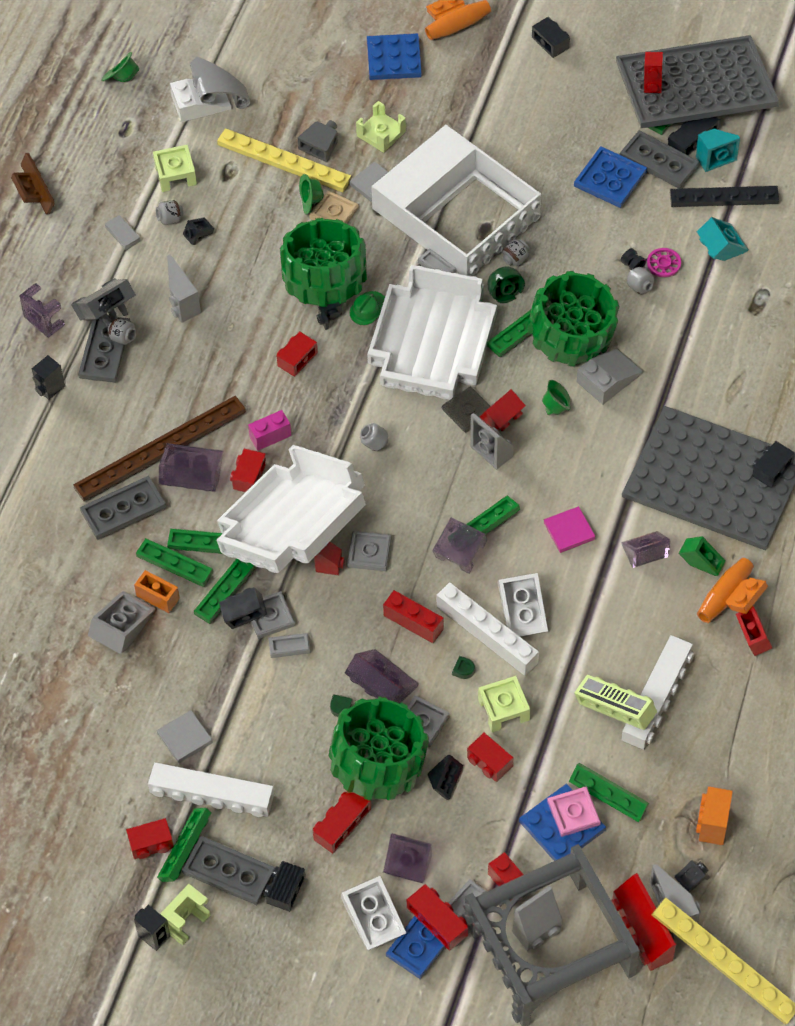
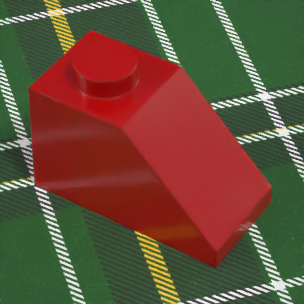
(329, 560)

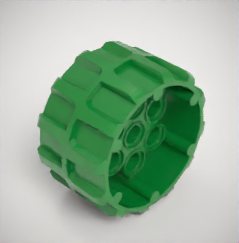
(323, 262)
(578, 292)
(378, 748)

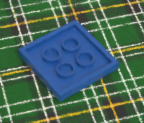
(394, 56)
(610, 177)
(543, 828)

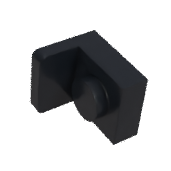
(197, 228)
(331, 312)
(692, 875)

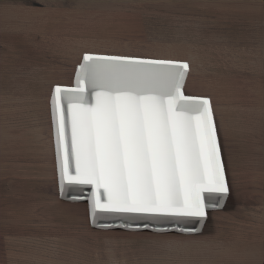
(432, 333)
(292, 511)

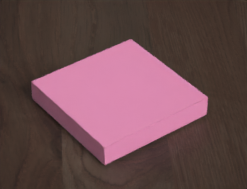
(573, 811)

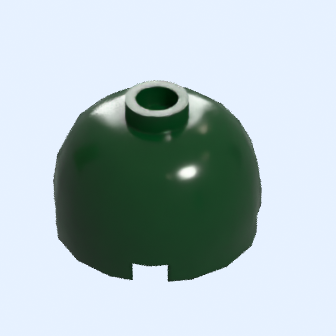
(505, 284)

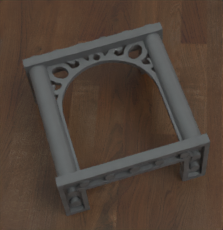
(531, 994)

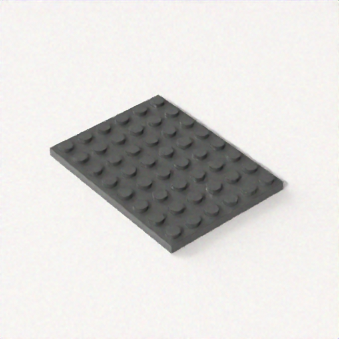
(699, 82)
(707, 478)

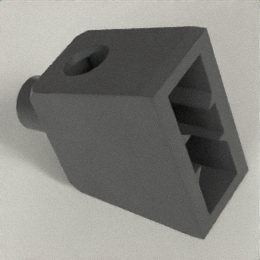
(319, 140)

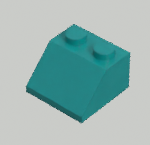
(716, 149)
(721, 239)

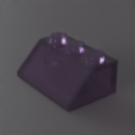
(190, 467)
(380, 676)

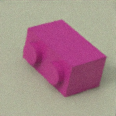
(269, 430)

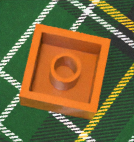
(714, 815)

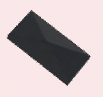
(445, 776)

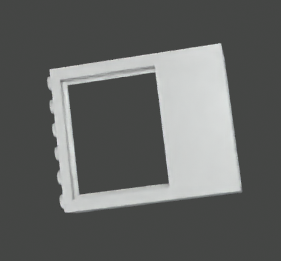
(433, 178)

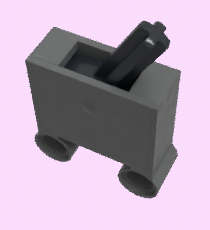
(103, 301)

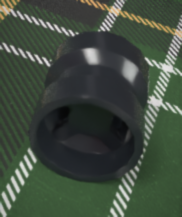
(632, 260)

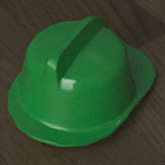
(124, 70)
(310, 192)
(367, 307)
(556, 398)

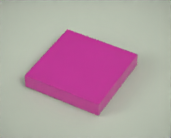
(569, 529)

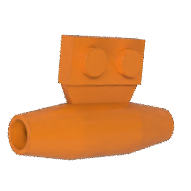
(454, 16)
(732, 591)

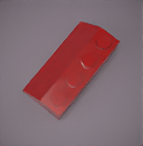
(649, 934)

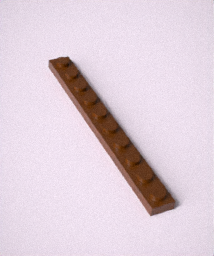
(154, 450)

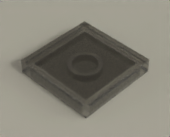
(463, 405)

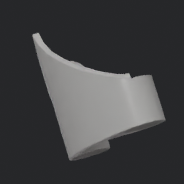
(213, 79)

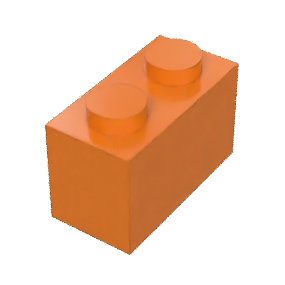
(157, 591)

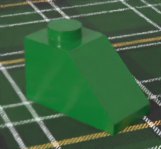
(702, 555)

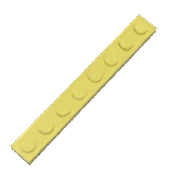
(283, 159)
(725, 960)

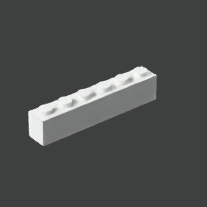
(487, 629)
(660, 687)
(211, 790)

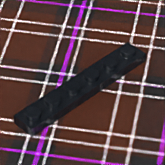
(724, 196)

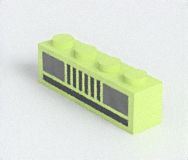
(616, 702)

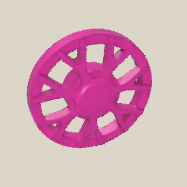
(663, 262)

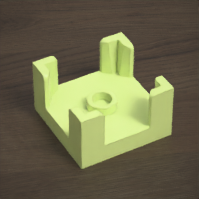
(381, 129)
(174, 165)
(503, 702)
(185, 903)

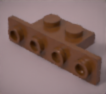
(32, 186)

